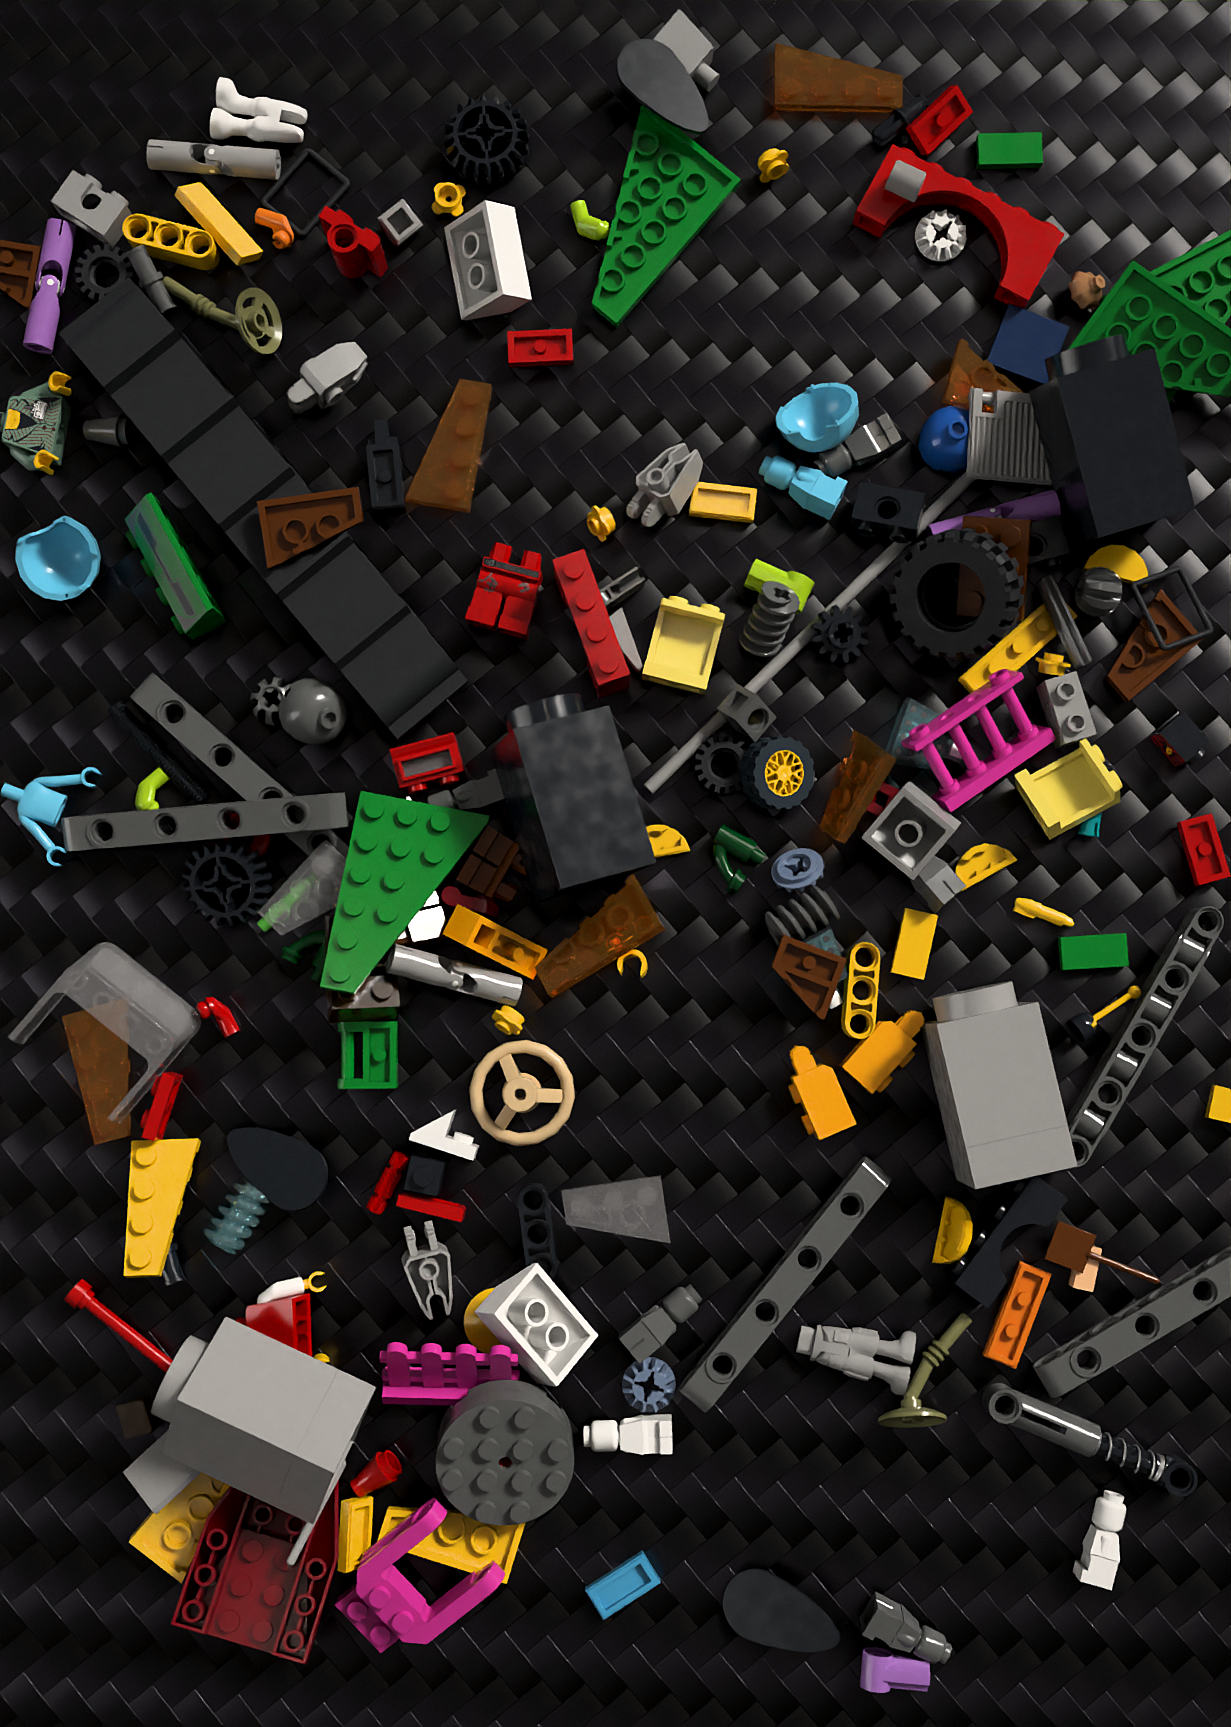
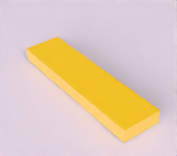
(1013, 649)

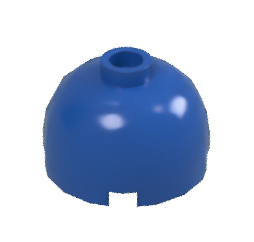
(945, 439)

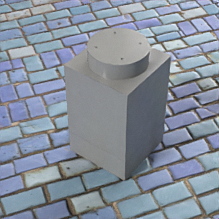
(996, 1087)
(261, 1416)

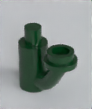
(739, 846)
(294, 952)

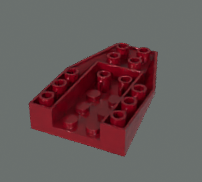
(242, 1579)

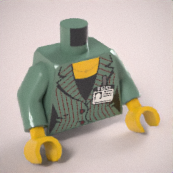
(38, 424)

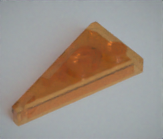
(972, 372)

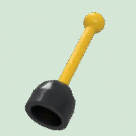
(1085, 1025)

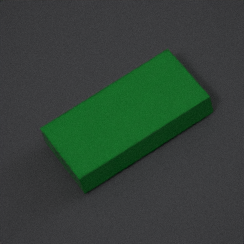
(1009, 150)
(1093, 951)

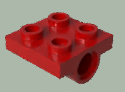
(351, 246)

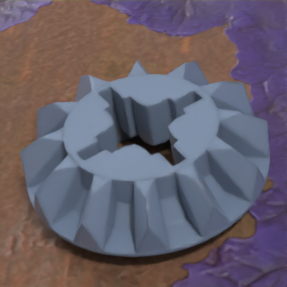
(791, 862)
(640, 1372)

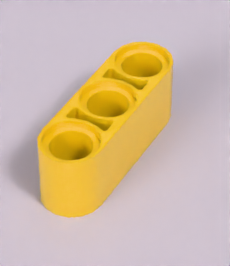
(161, 231)
(867, 1006)

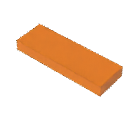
(1016, 1314)

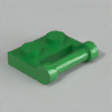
(379, 1055)

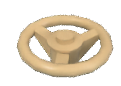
(522, 1093)

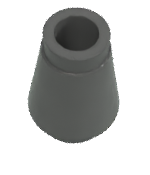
(110, 430)

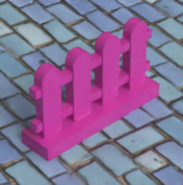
(439, 1385)

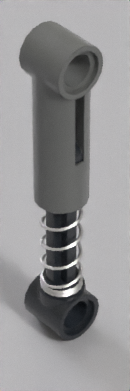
(1086, 1438)

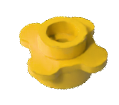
(772, 164)
(446, 190)
(600, 522)
(1052, 664)
(508, 1020)

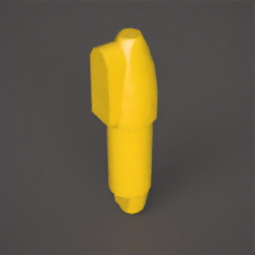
(1035, 909)

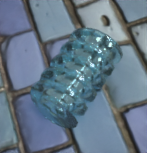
(238, 1218)

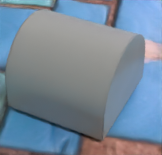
(905, 181)
(399, 223)

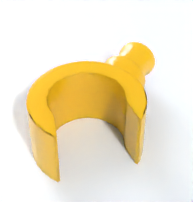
(633, 953)

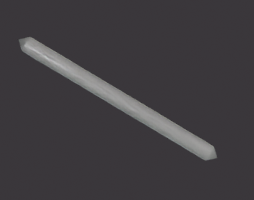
(308, 1527)

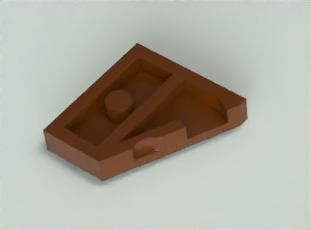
(19, 270)
(809, 972)

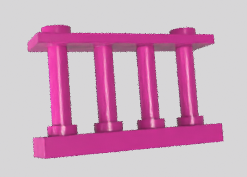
(1004, 755)

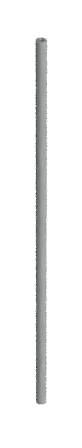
(807, 633)

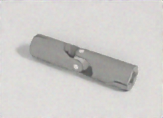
(219, 159)
(449, 973)

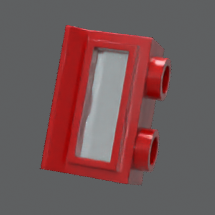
(428, 763)

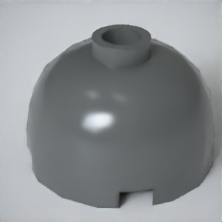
(313, 711)

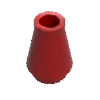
(379, 1472)

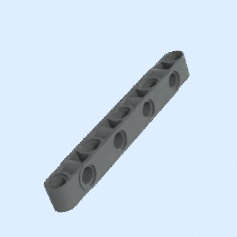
(208, 743)
(204, 822)
(1152, 1013)
(784, 1284)
(1117, 1336)

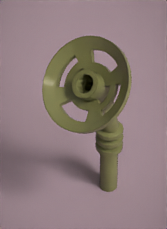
(249, 321)
(911, 1412)

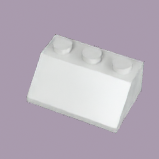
(487, 261)
(537, 1325)

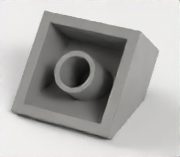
(911, 830)

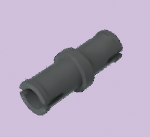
(150, 278)

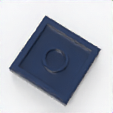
(1025, 343)

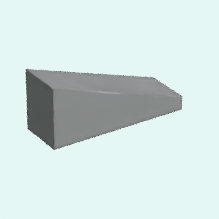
(626, 640)

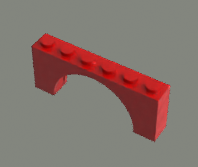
(1022, 240)

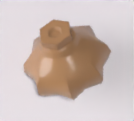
(1086, 289)

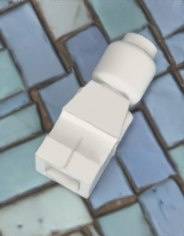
(634, 1435)
(1101, 1542)

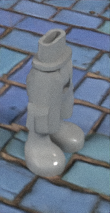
(854, 1352)

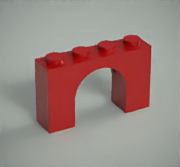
(592, 622)

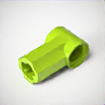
(763, 572)

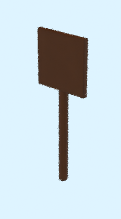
(1073, 1247)

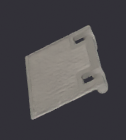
(1005, 442)

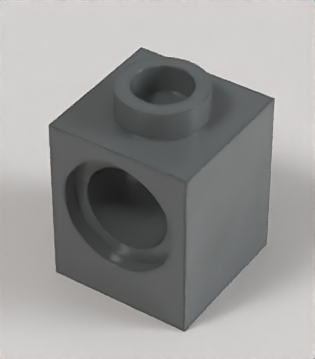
(746, 712)

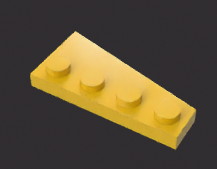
(154, 1200)
(175, 1530)
(462, 1541)

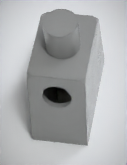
(690, 48)

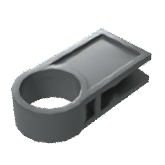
(622, 588)

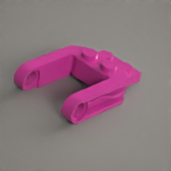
(388, 1605)

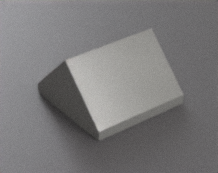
(159, 1476)

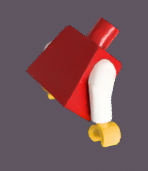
(285, 1314)

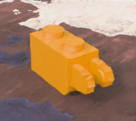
(883, 1051)
(819, 1095)

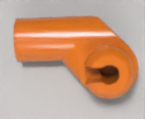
(280, 226)

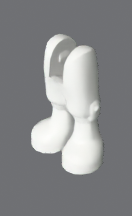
(267, 114)

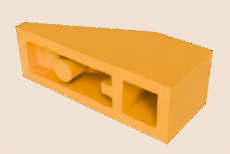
(494, 941)

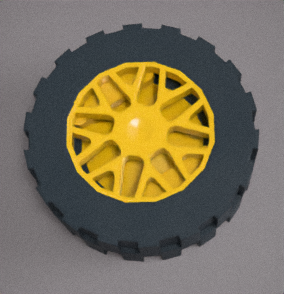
(791, 768)

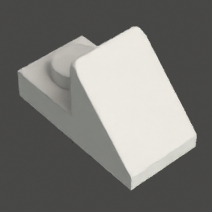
(436, 1136)

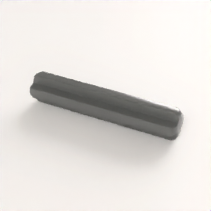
(1063, 621)

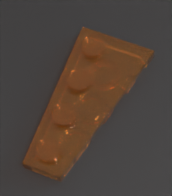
(830, 84)
(453, 457)
(612, 932)
(101, 1073)

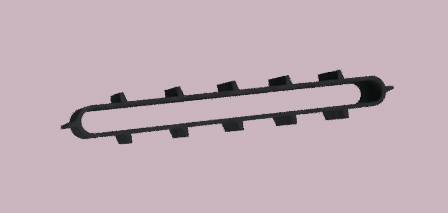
(234, 466)

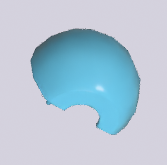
(819, 417)
(59, 559)

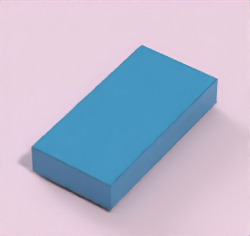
(622, 1585)

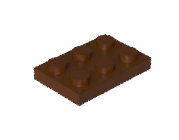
(1016, 536)

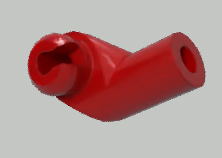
(222, 1014)

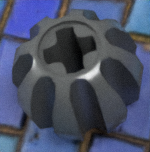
(1098, 591)
(263, 697)

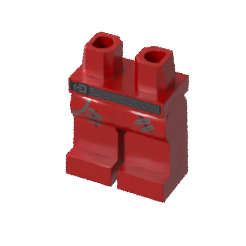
(508, 582)

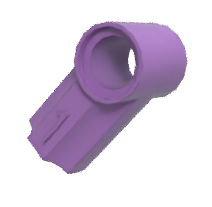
(886, 1670)

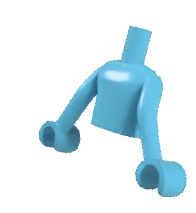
(44, 805)

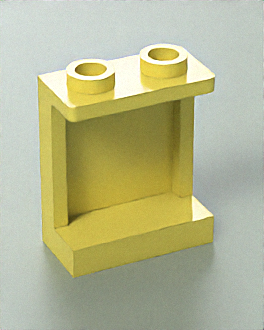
(683, 645)
(1069, 789)

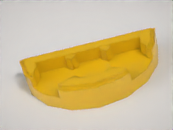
(1121, 560)
(666, 841)
(982, 862)
(953, 1233)

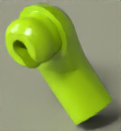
(587, 225)
(147, 788)

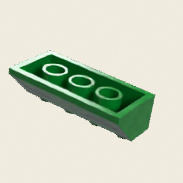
(173, 568)

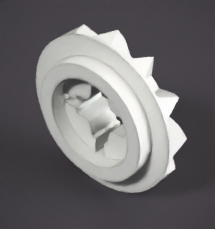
(942, 249)

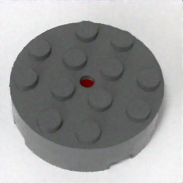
(504, 1453)

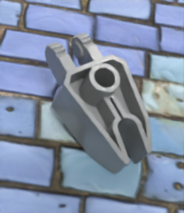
(327, 377)
(665, 484)
(428, 1265)

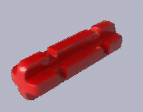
(388, 1182)

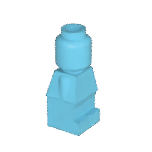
(806, 485)

